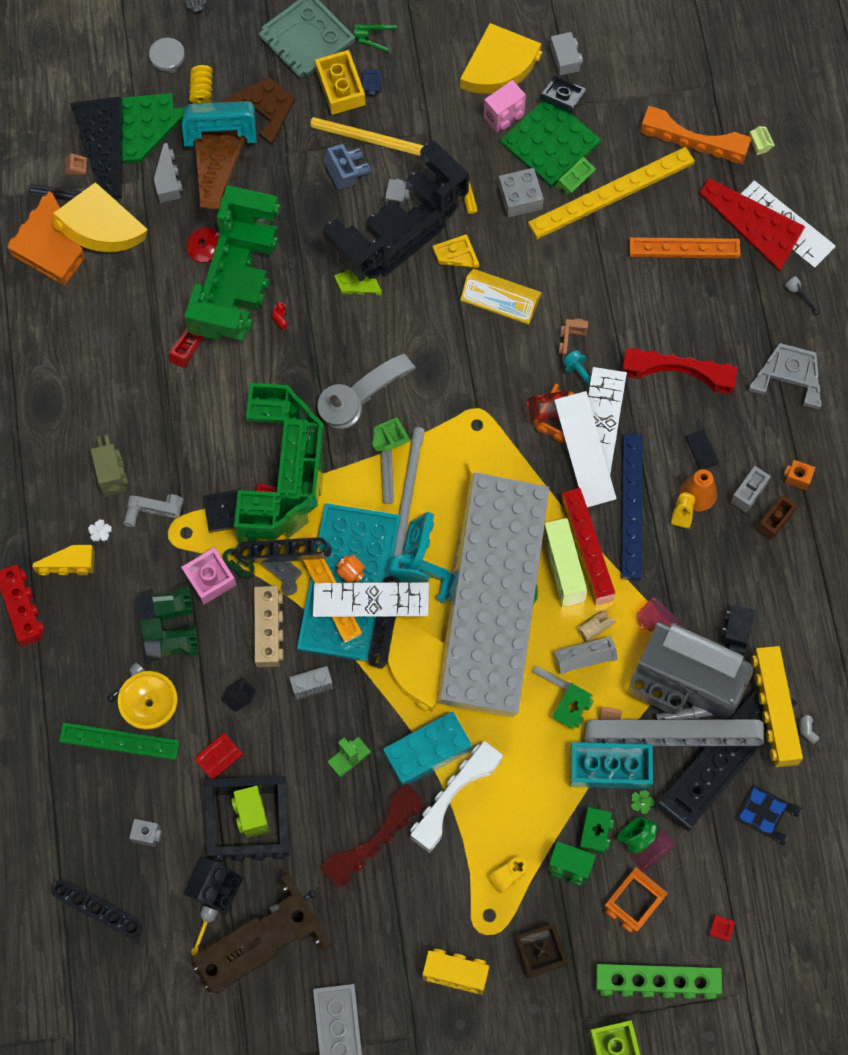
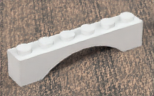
(482, 764)

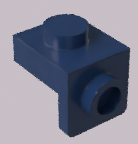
(371, 81)

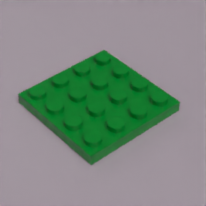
(550, 142)

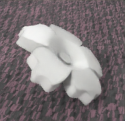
(99, 531)

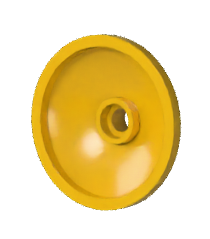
(143, 688)

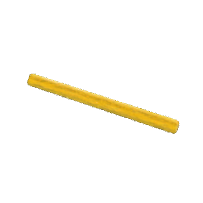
(367, 136)

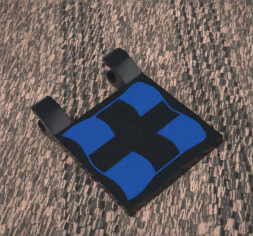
(764, 812)

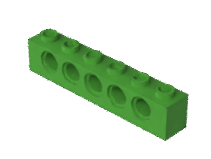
(711, 976)

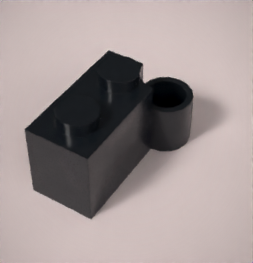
(738, 628)

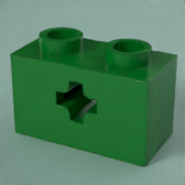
(572, 695)
(591, 842)

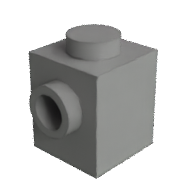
(397, 191)
(145, 833)

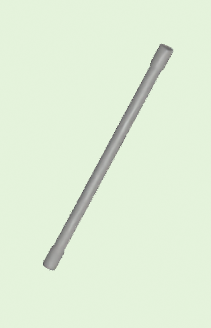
(416, 443)

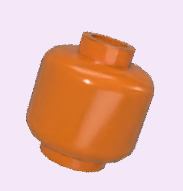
(350, 569)

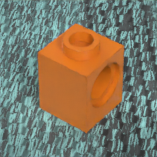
(799, 482)

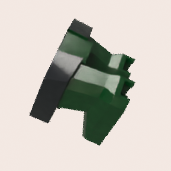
(162, 606)

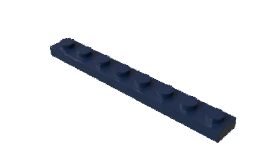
(632, 507)

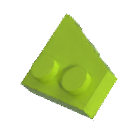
(349, 284)

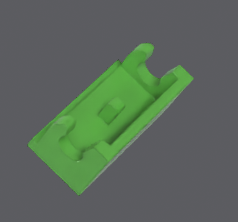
(575, 176)

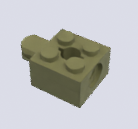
(109, 468)

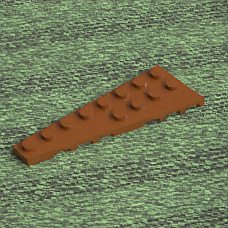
(216, 161)

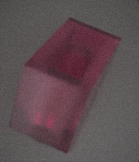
(654, 612)
(657, 850)

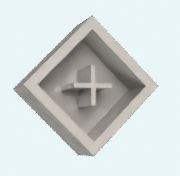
(520, 192)

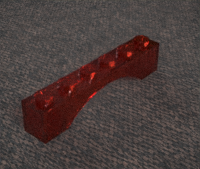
(343, 865)

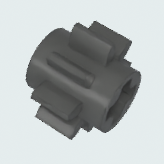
(195, 5)

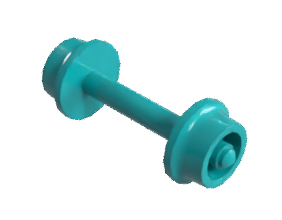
(574, 362)

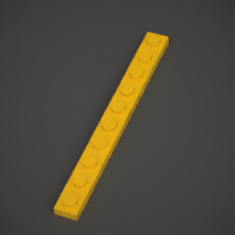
(611, 193)

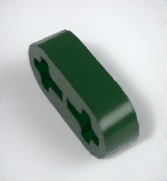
(236, 567)

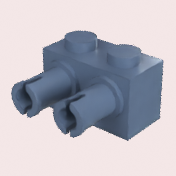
(341, 167)

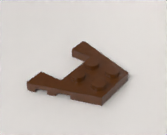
(270, 102)

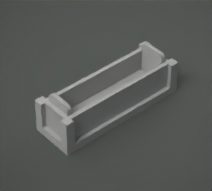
(585, 654)

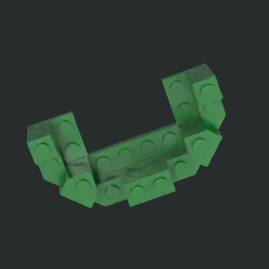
(231, 278)
(300, 470)

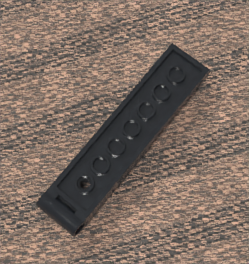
(711, 772)

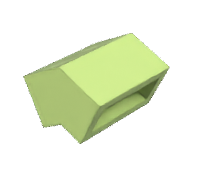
(761, 140)

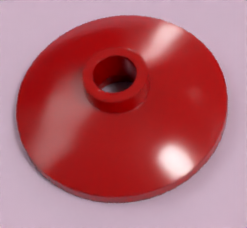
(205, 252)

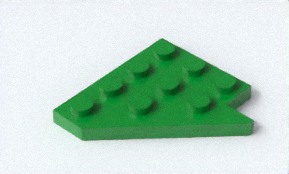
(147, 123)

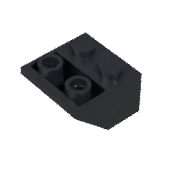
(213, 885)

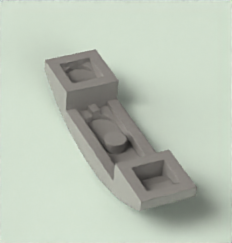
(382, 376)

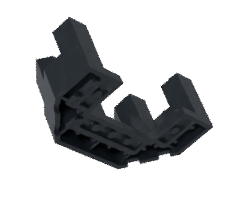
(396, 231)

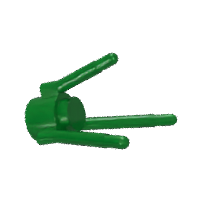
(363, 32)

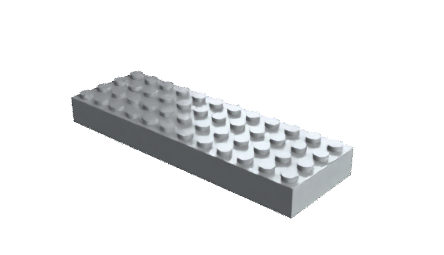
(493, 595)

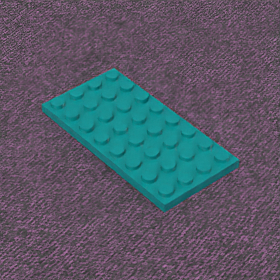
(370, 539)

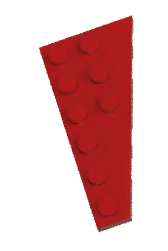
(759, 225)

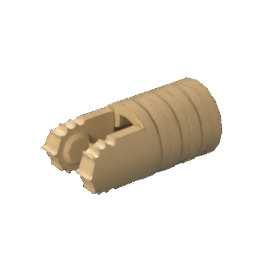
(595, 626)

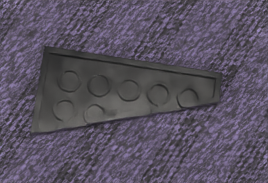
(102, 135)

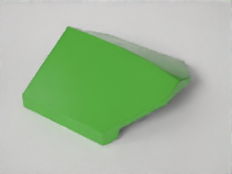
(389, 435)

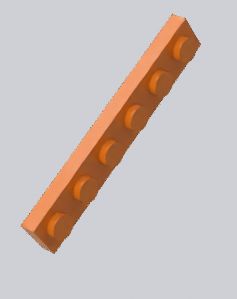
(684, 248)

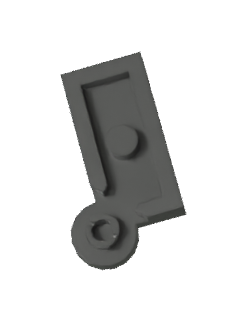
(285, 572)

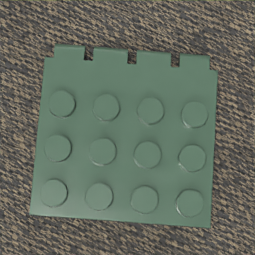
(305, 34)

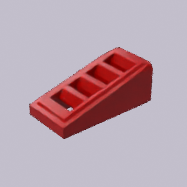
(179, 357)

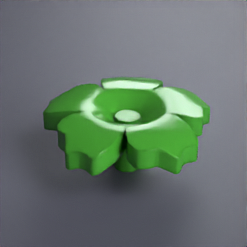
(642, 802)

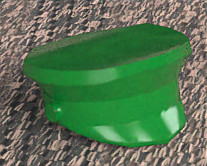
(638, 834)

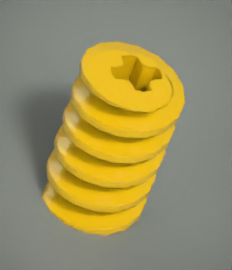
(200, 84)

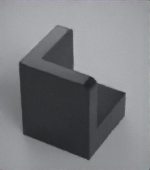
(238, 695)

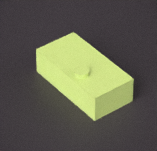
(564, 562)

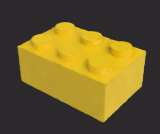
(340, 82)
(455, 971)

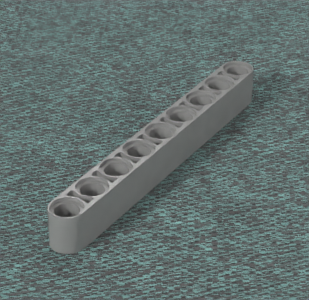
(676, 732)

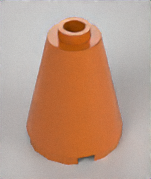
(703, 488)

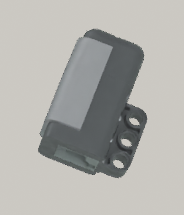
(690, 670)

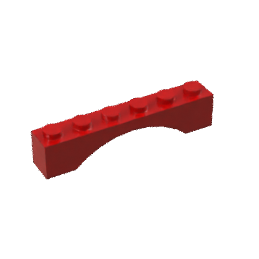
(717, 377)
(582, 526)

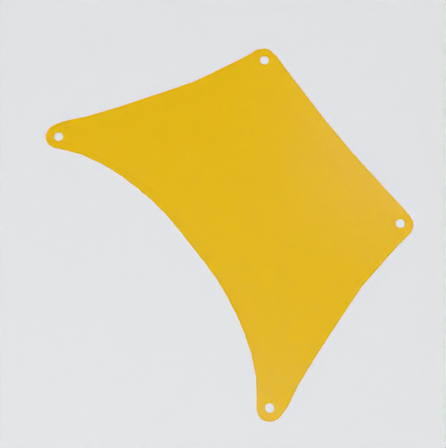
(529, 793)

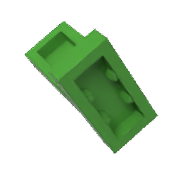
(350, 755)

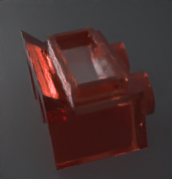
(543, 406)

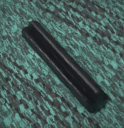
(58, 193)

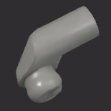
(805, 729)

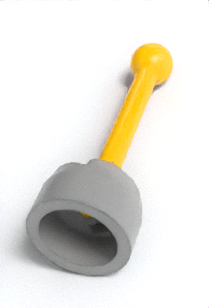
(207, 915)

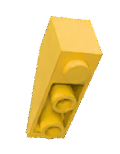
(73, 559)

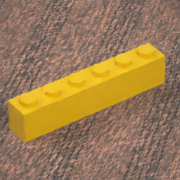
(777, 707)

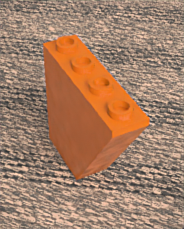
(45, 247)

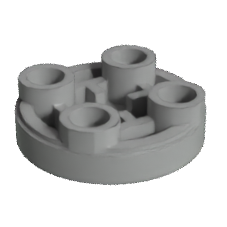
(166, 54)

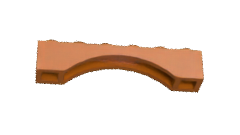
(662, 126)

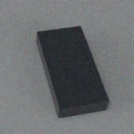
(702, 449)

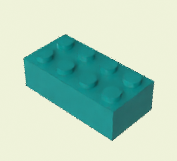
(427, 749)
(611, 765)

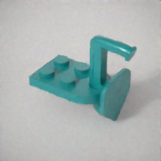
(414, 568)

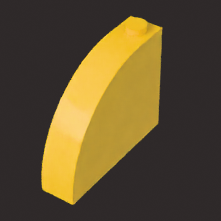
(498, 60)
(98, 222)
(416, 663)

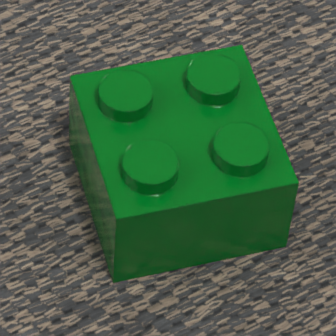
(570, 864)

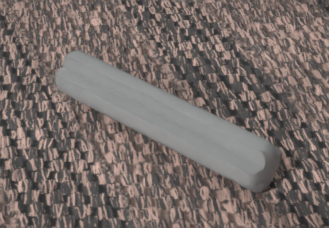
(387, 474)

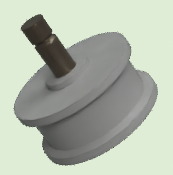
(339, 406)

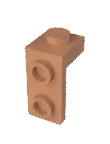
(574, 327)

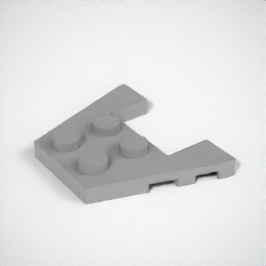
(794, 367)

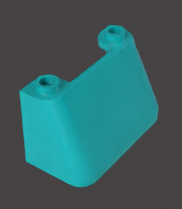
(219, 117)

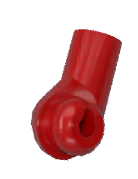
(278, 314)

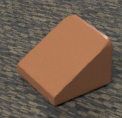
(75, 165)
(610, 714)

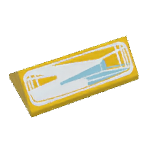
(500, 296)

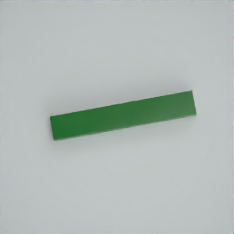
(119, 741)

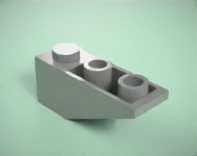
(165, 177)

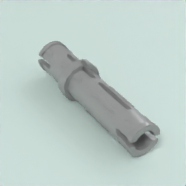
(685, 714)

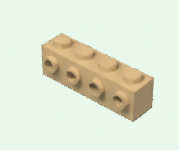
(268, 626)

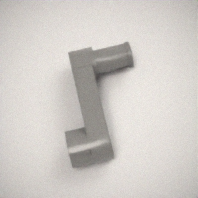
(136, 504)

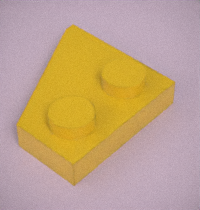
(456, 253)

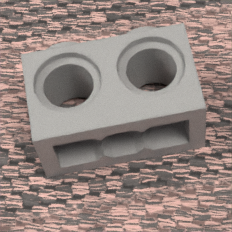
(750, 489)

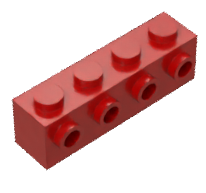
(19, 605)

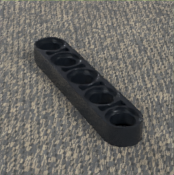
(380, 631)

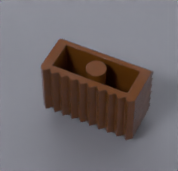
(776, 517)

